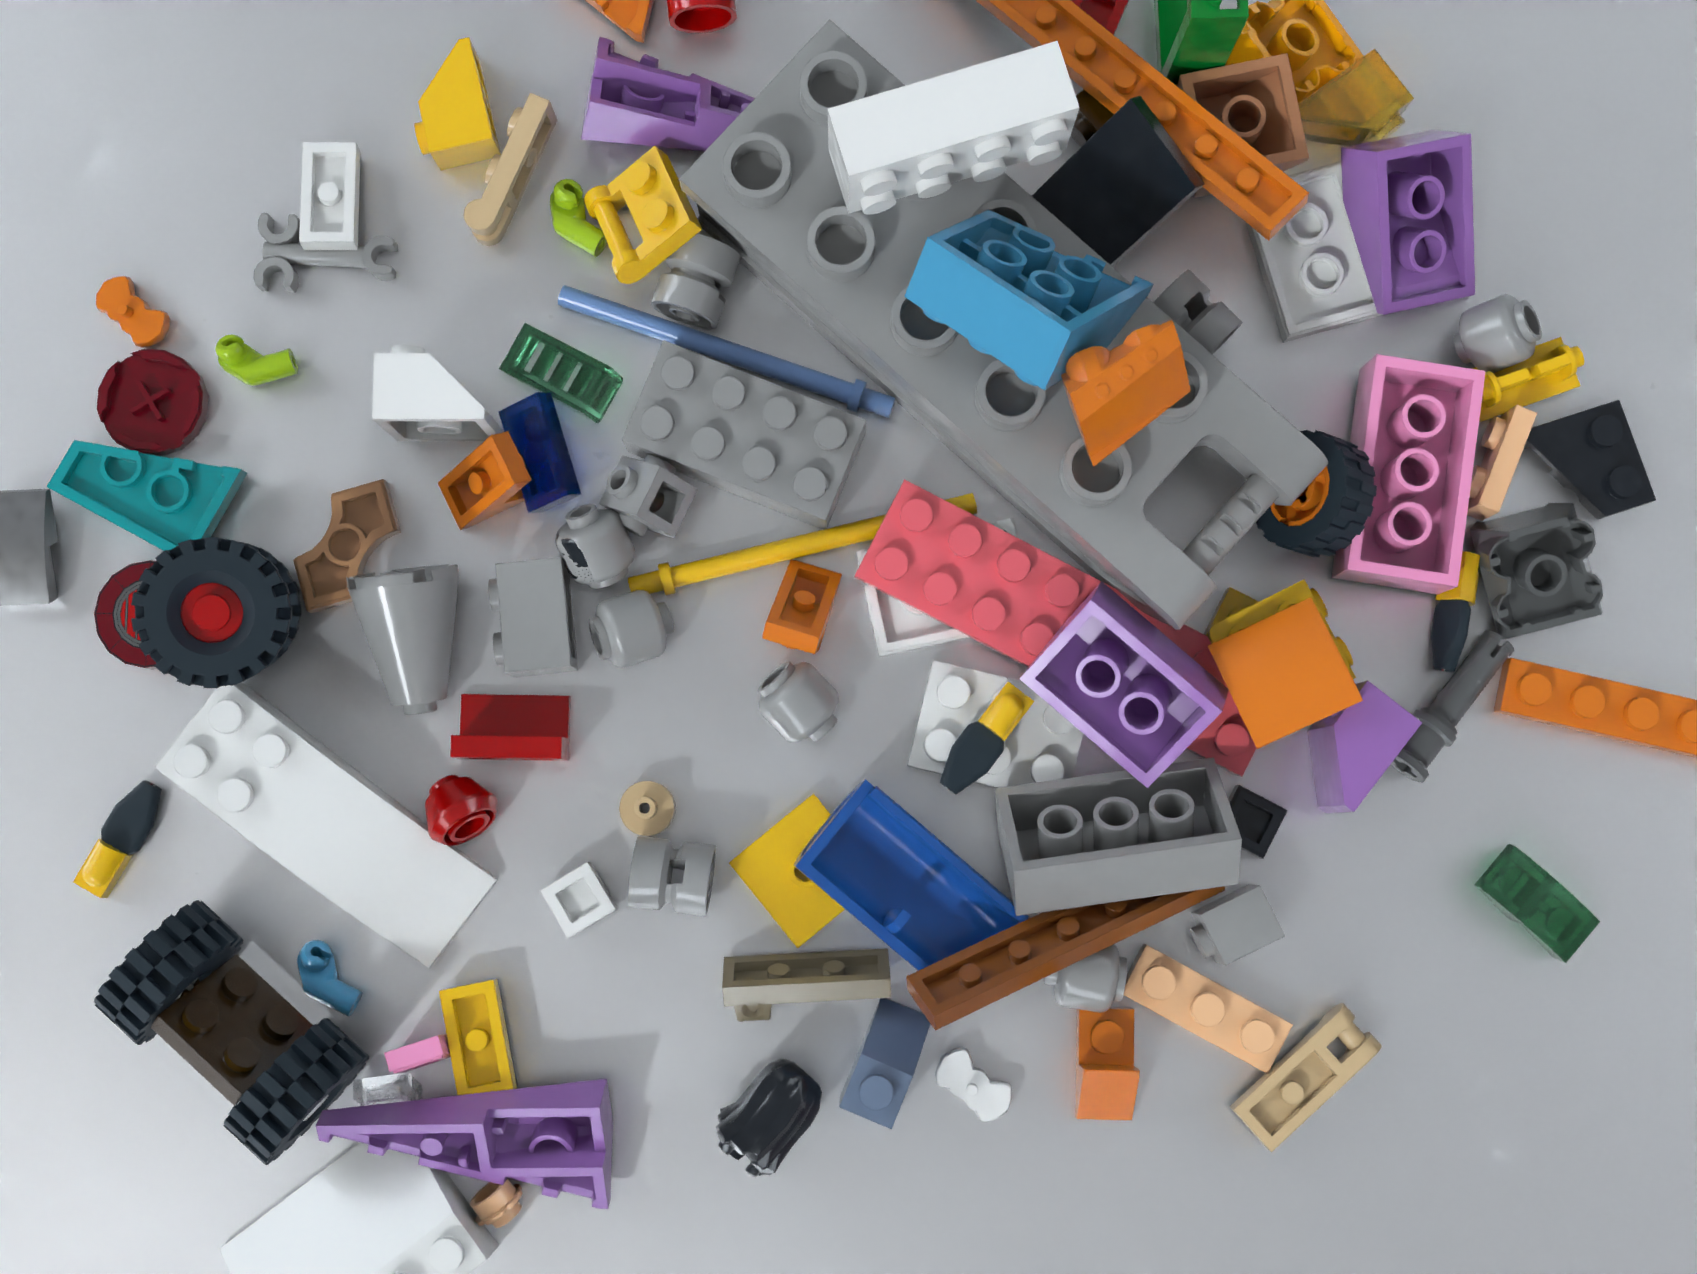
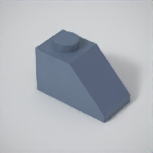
(885, 1063)

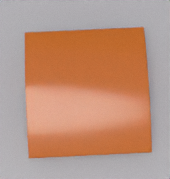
(1285, 673)

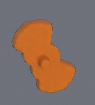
(134, 314)

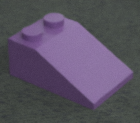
(1412, 217)

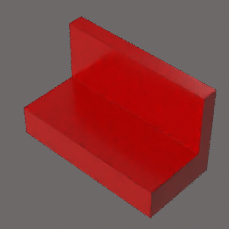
(513, 728)

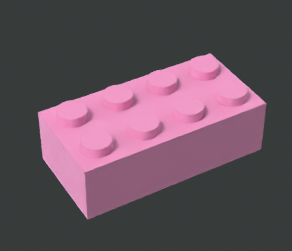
(1421, 439)

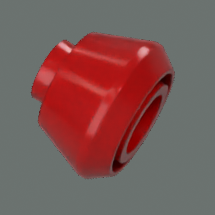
(459, 810)

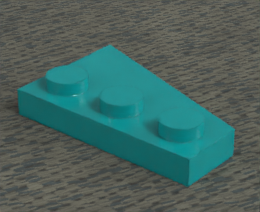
(147, 493)

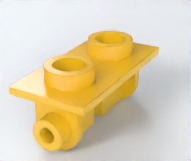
(1541, 376)

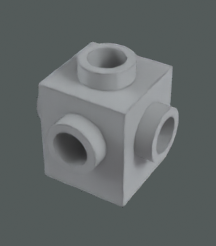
(648, 495)

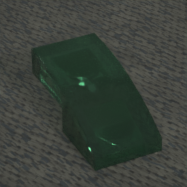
(1537, 903)

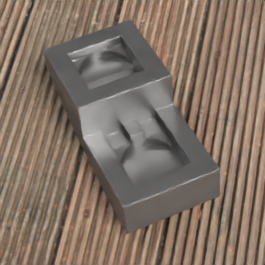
(25, 544)

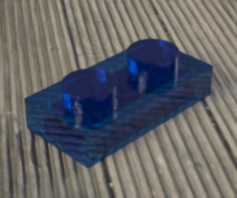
(541, 443)

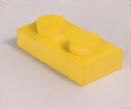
(477, 1038)

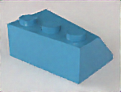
(1020, 296)

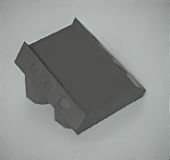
(1537, 569)

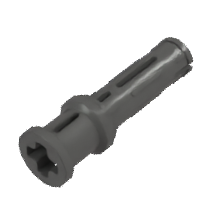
(1451, 705)

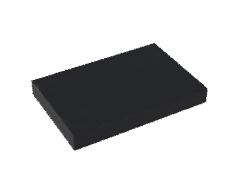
(1120, 183)

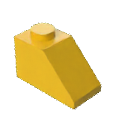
(457, 112)

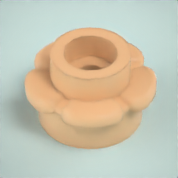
(497, 1203)

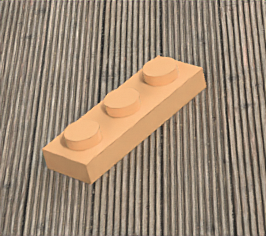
(1206, 1008)

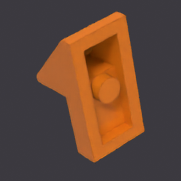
(485, 481)
(802, 607)
(1105, 1064)

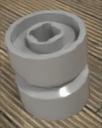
(695, 281)
(1189, 307)
(652, 875)

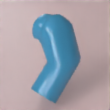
(321, 980)

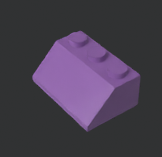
(1125, 685)

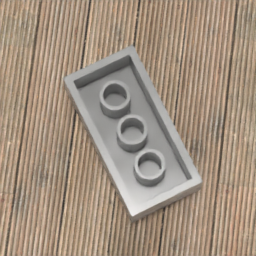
(745, 434)
(1117, 839)

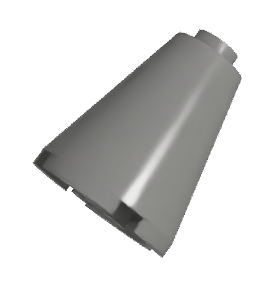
(409, 630)

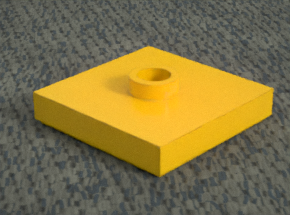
(781, 888)

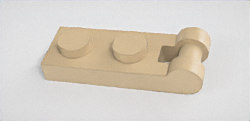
(511, 171)
(1305, 1078)

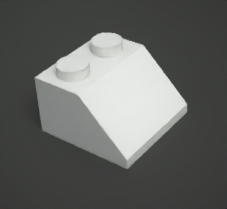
(423, 401)

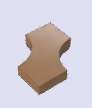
(358, 525)

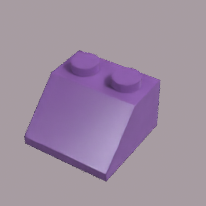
(1357, 748)

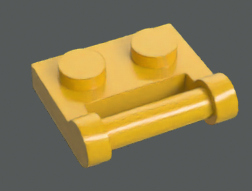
(658, 210)

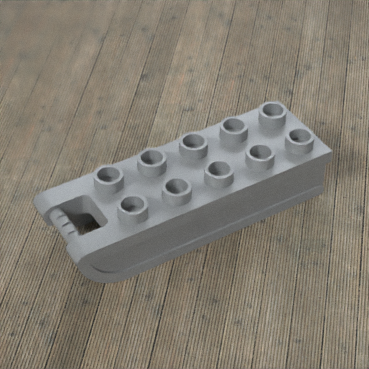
(780, 206)

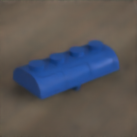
(902, 880)

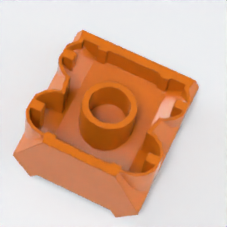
(1125, 387)

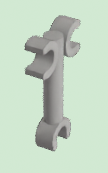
(285, 250)

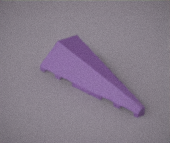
(655, 106)
(530, 1134)

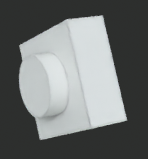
(578, 899)

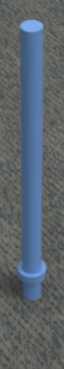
(853, 394)

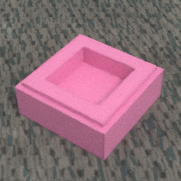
(418, 1054)

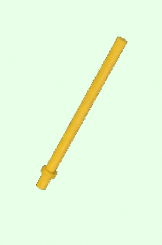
(669, 578)

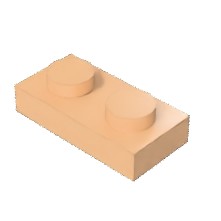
(1504, 444)

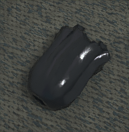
(769, 1116)

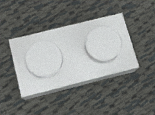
(329, 196)

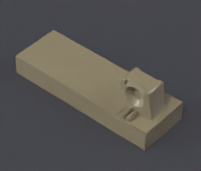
(764, 980)

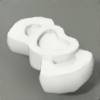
(972, 1084)

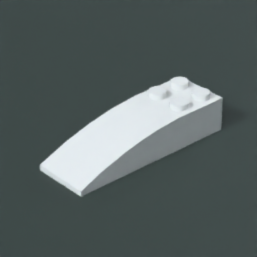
(325, 822)

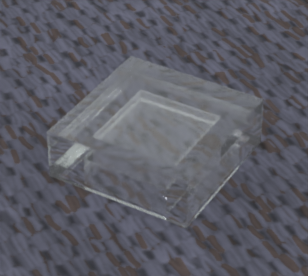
(386, 1089)

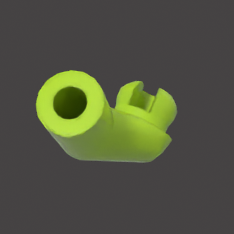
(570, 218)
(250, 365)

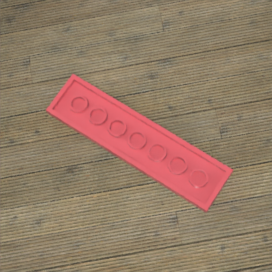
(1011, 596)

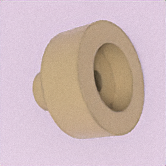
(661, 808)

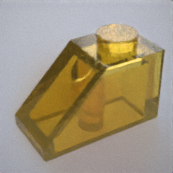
(1356, 104)

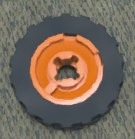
(1332, 505)

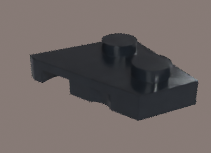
(1595, 459)

